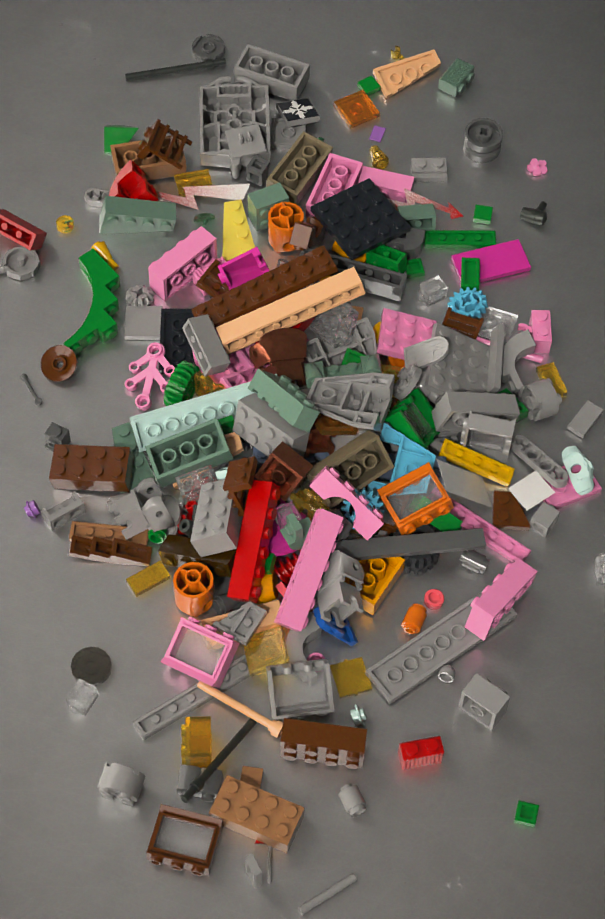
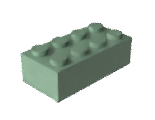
(189, 451)

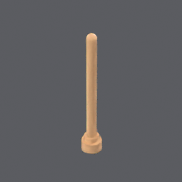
(274, 726)

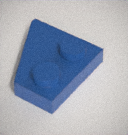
(344, 634)

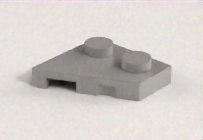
(242, 622)

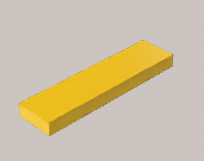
(476, 462)

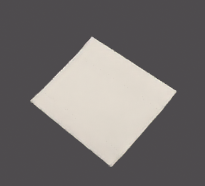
(531, 490)

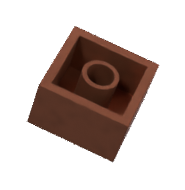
(285, 469)

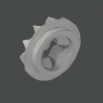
(144, 299)

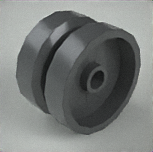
(482, 140)

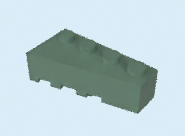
(135, 216)
(285, 399)

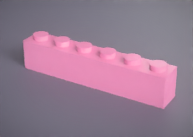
(309, 570)

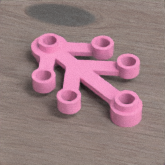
(149, 373)

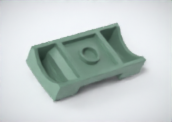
(368, 364)

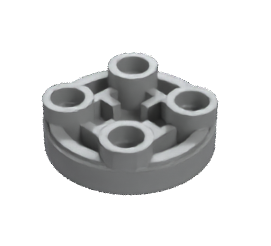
(407, 381)

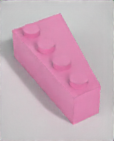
(499, 597)

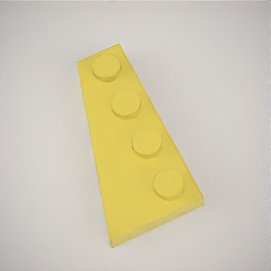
(236, 231)

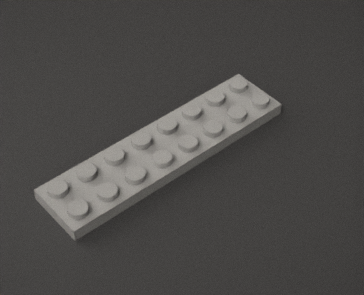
(427, 653)

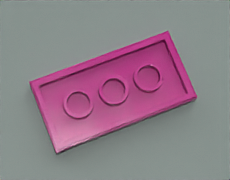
(496, 260)

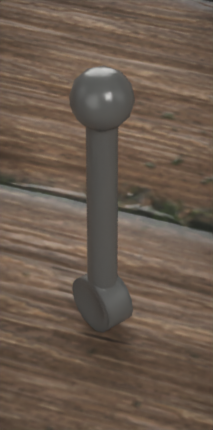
(38, 401)

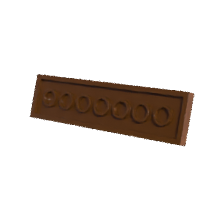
(268, 287)

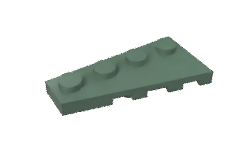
(124, 437)

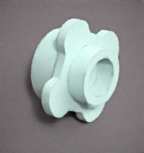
(358, 715)

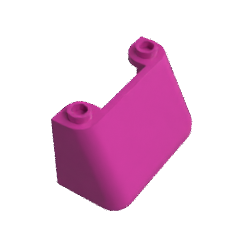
(242, 268)

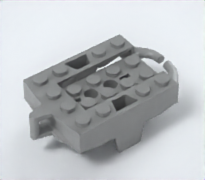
(228, 108)

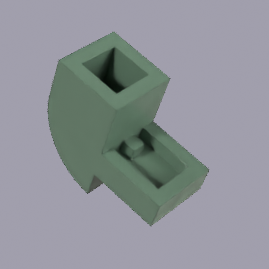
(295, 531)

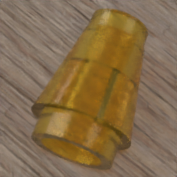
(378, 158)

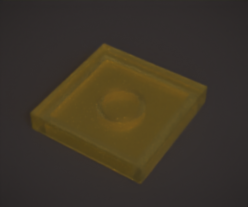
(265, 650)

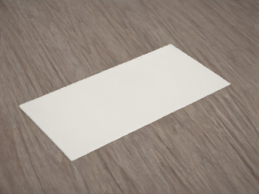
(464, 483)

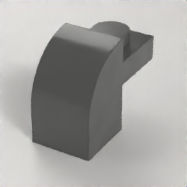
(411, 244)

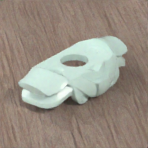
(582, 480)

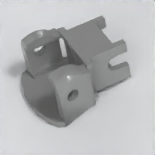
(157, 512)
(335, 594)

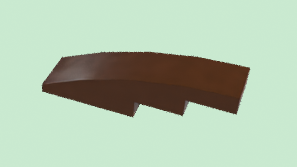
(109, 551)

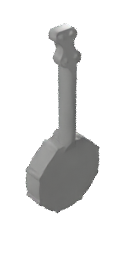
(20, 263)

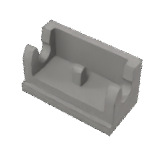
(63, 512)

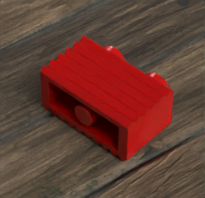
(421, 752)

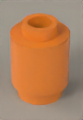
(414, 619)

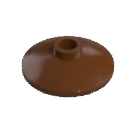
(51, 360)

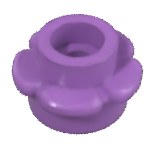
(32, 509)

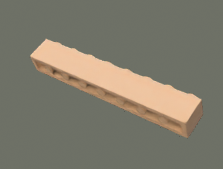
(291, 310)

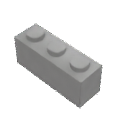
(206, 345)

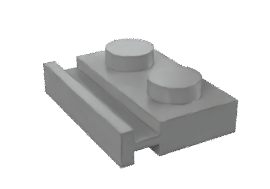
(429, 169)

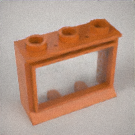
(415, 499)

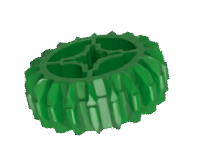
(181, 383)

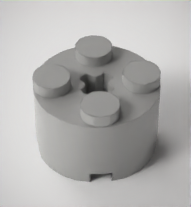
(540, 399)
(121, 783)

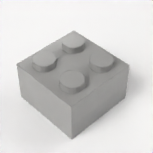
(484, 701)

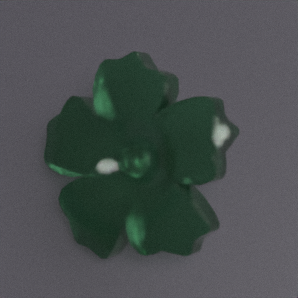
(203, 217)

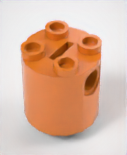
(281, 224)
(193, 588)

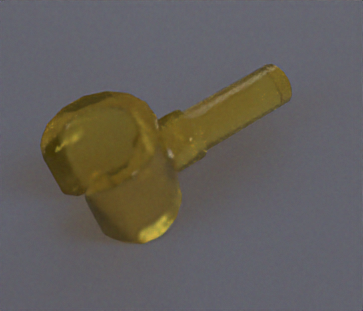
(397, 53)

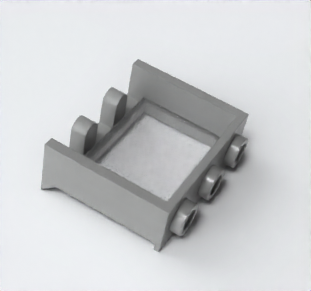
(488, 436)
(300, 689)

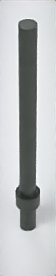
(208, 64)
(198, 783)

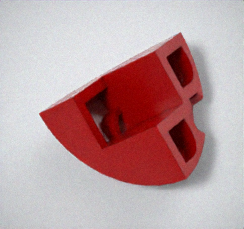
(133, 184)

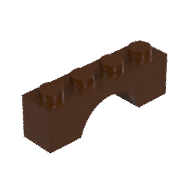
(307, 234)

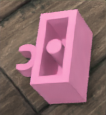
(539, 329)

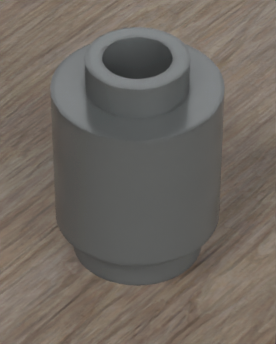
(474, 561)

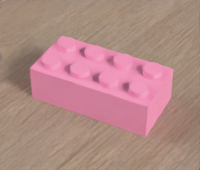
(337, 175)
(177, 265)

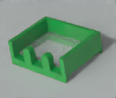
(414, 418)

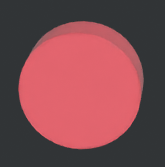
(434, 599)

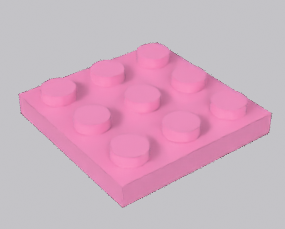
(401, 331)

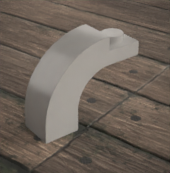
(516, 348)
(298, 640)

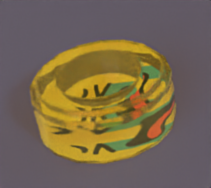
(65, 224)

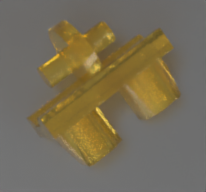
(308, 500)

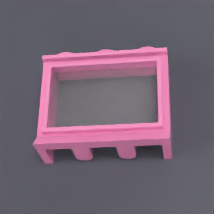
(201, 652)

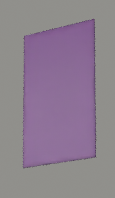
(377, 133)

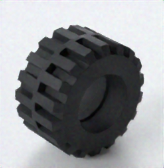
(420, 562)

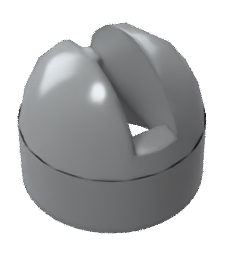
(446, 674)

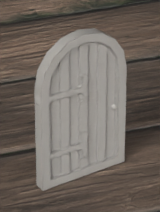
(426, 352)

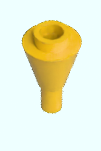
(102, 249)

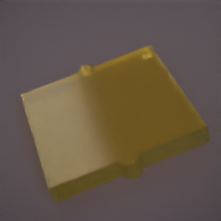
(350, 677)

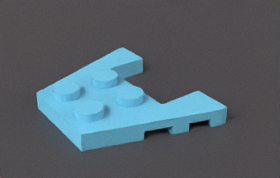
(408, 457)

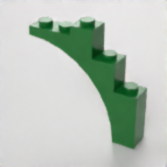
(104, 303)

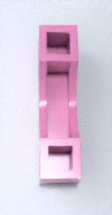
(329, 484)

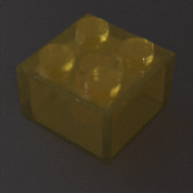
(196, 741)

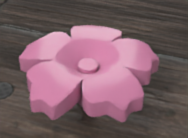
(537, 167)

